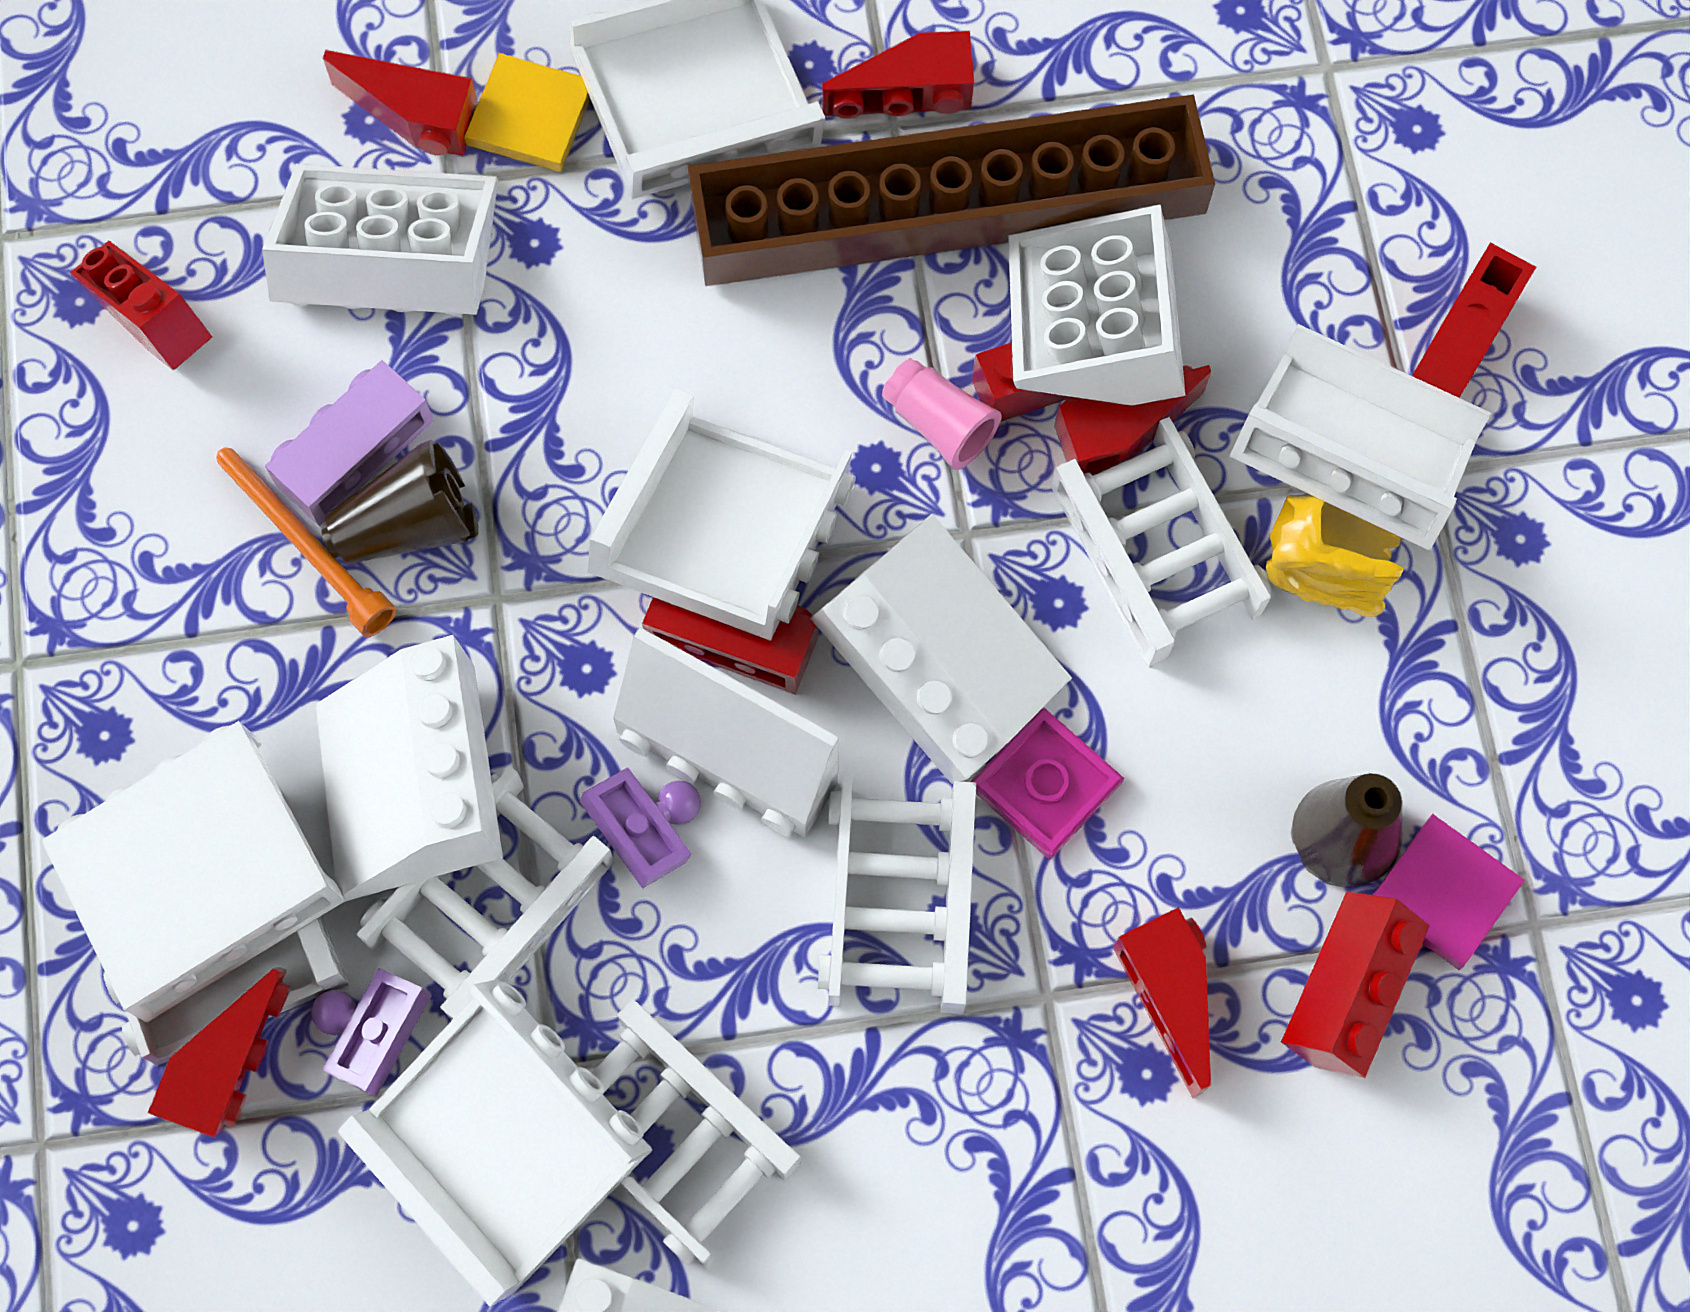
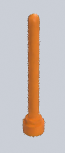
(368, 609)

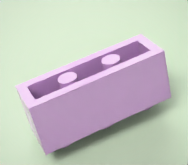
(349, 441)

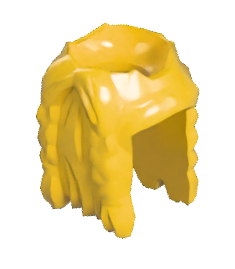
(1331, 556)

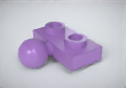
(640, 827)
(371, 1031)

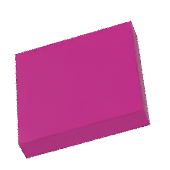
(1046, 783)
(1451, 888)

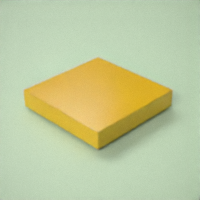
(528, 112)

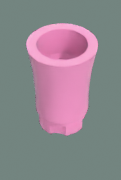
(941, 412)

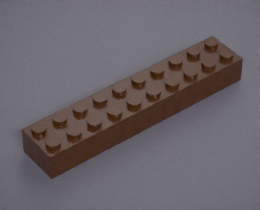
(946, 188)

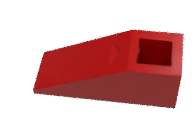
(914, 76)
(142, 304)
(1474, 320)
(1111, 433)
(206, 1073)

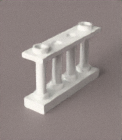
(1130, 583)
(947, 923)
(503, 948)
(723, 1116)

